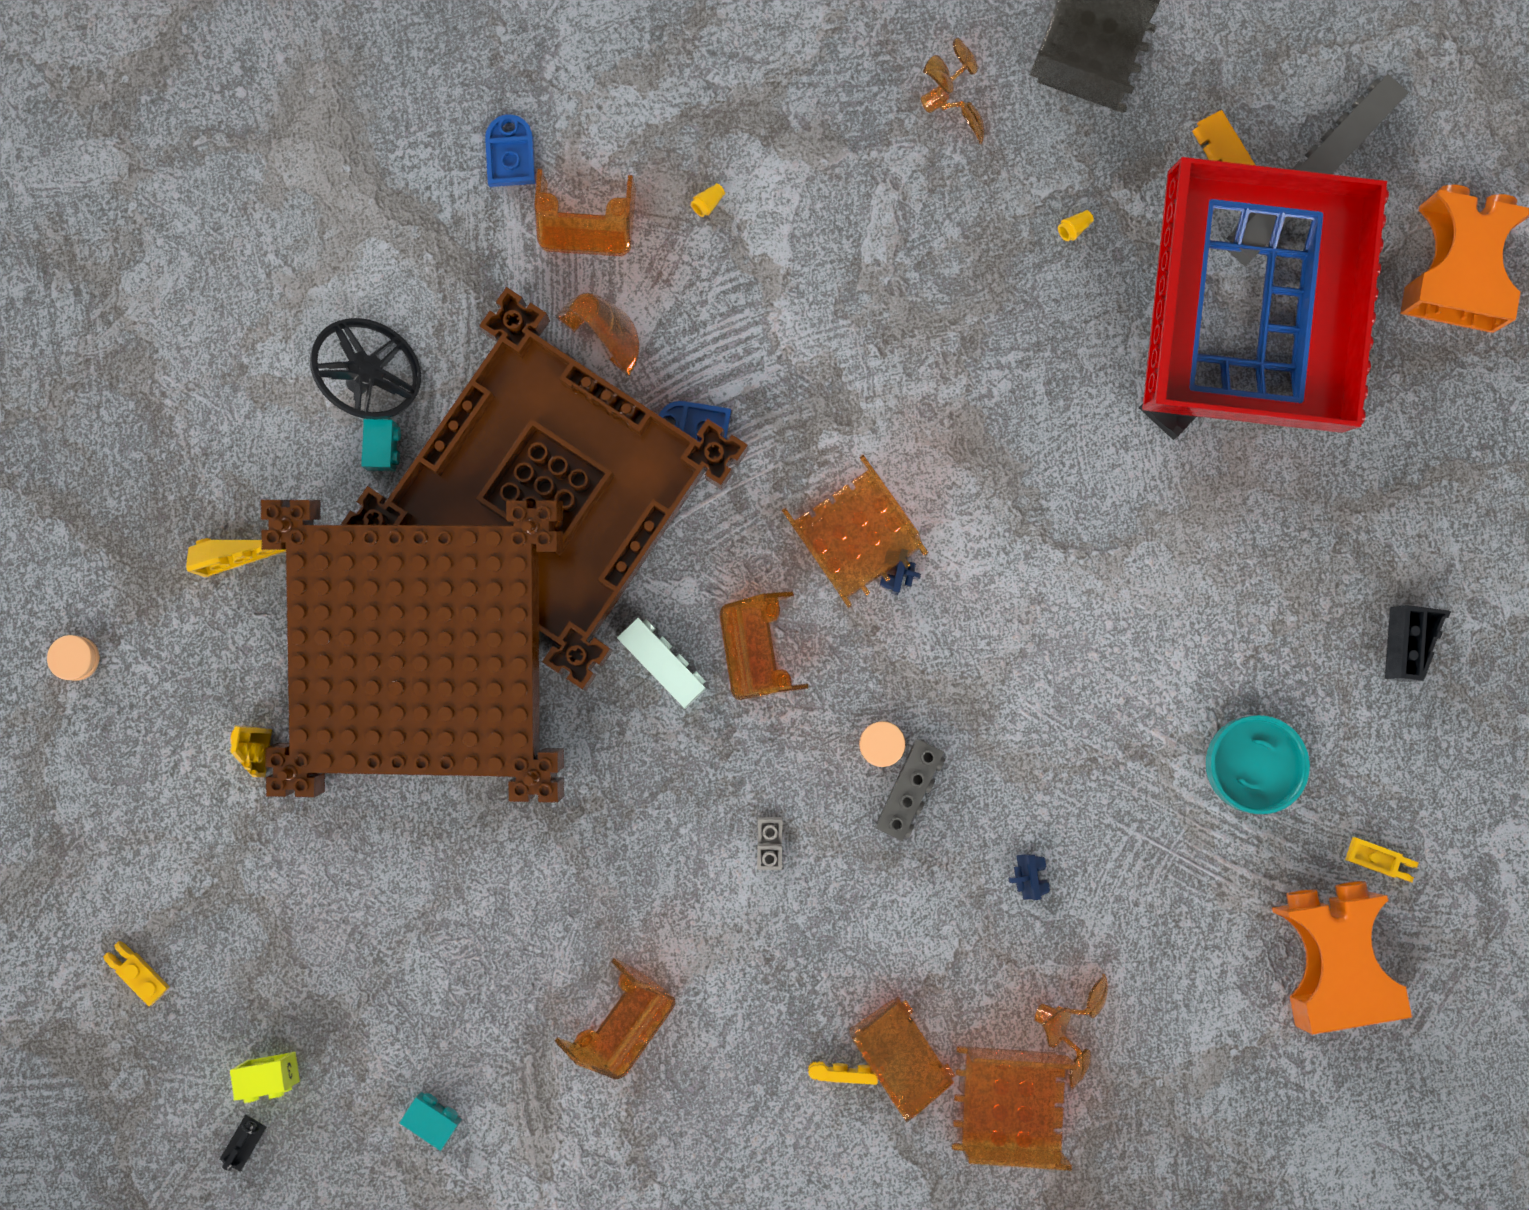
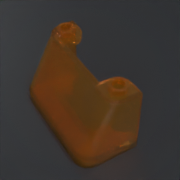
(901, 1058)

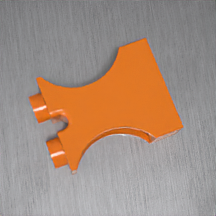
(1468, 273)
(1341, 976)

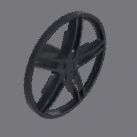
(365, 370)

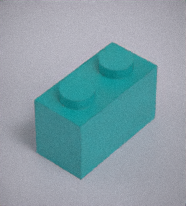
(380, 445)
(431, 1120)

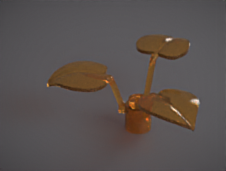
(938, 96)
(1056, 1020)

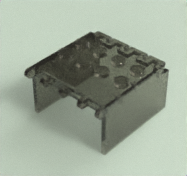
(1094, 48)

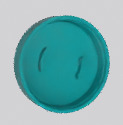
(1257, 764)

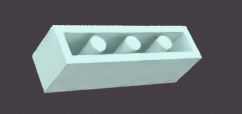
(661, 662)

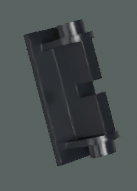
(242, 1144)

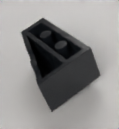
(1411, 641)

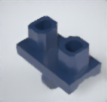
(895, 581)
(1027, 877)

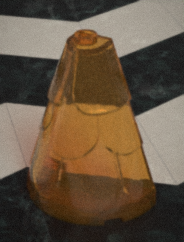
(608, 323)

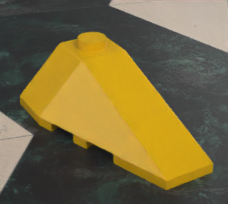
(217, 556)
(249, 748)

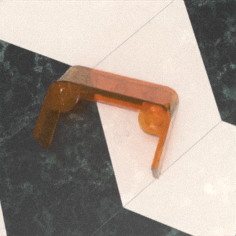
(584, 233)
(750, 647)
(626, 1029)

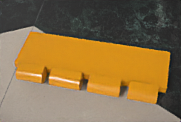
(1222, 140)

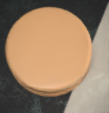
(73, 657)
(882, 744)

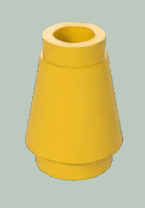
(707, 200)
(1075, 225)

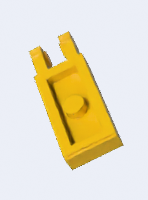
(1379, 859)
(137, 974)
(841, 1073)

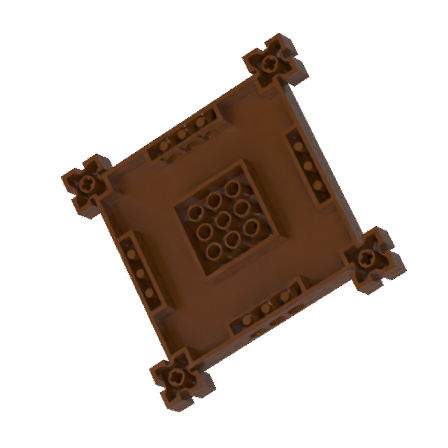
(557, 432)
(413, 649)

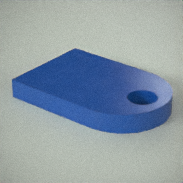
(510, 153)
(691, 416)

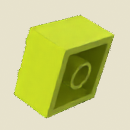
(264, 1076)

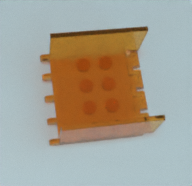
(858, 534)
(1012, 1108)

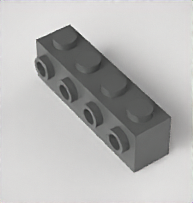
(909, 789)

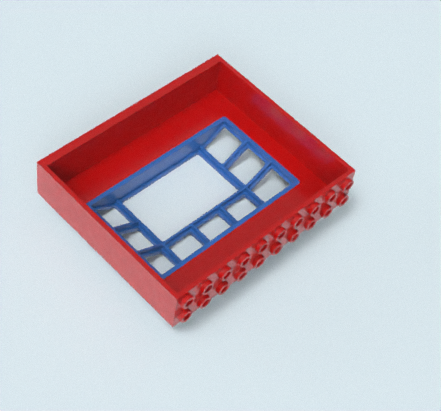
(1333, 293)

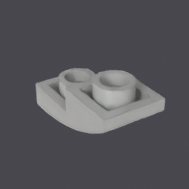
(769, 843)

